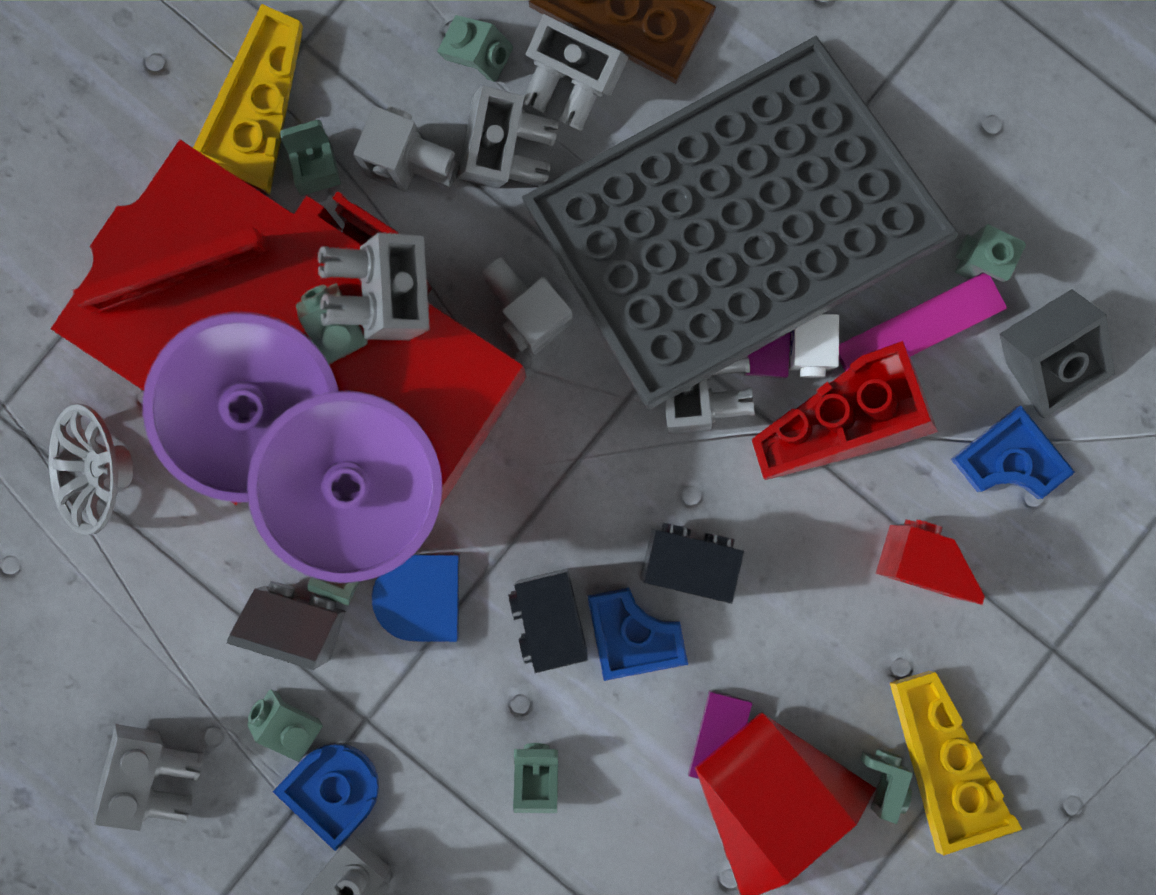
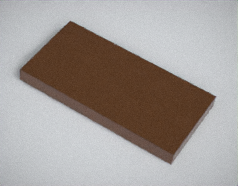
(649, 32)

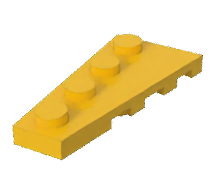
(254, 100)
(955, 788)

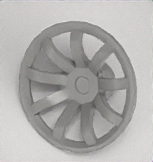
(102, 469)

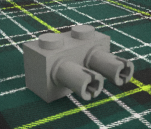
(568, 52)
(490, 140)
(395, 152)
(392, 286)
(532, 312)
(698, 406)
(126, 783)
(351, 872)

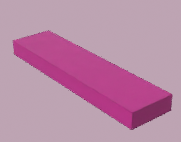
(930, 320)

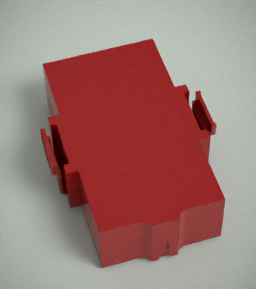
(440, 378)

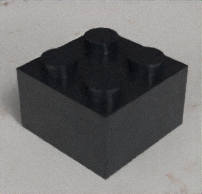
(692, 565)
(550, 621)

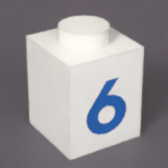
(815, 346)

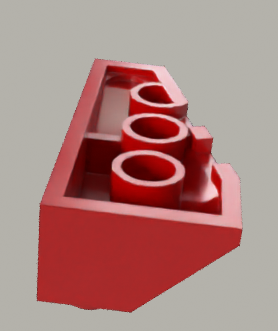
(858, 413)

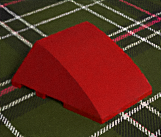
(777, 803)

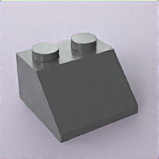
(1059, 351)
(288, 626)

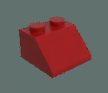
(928, 560)

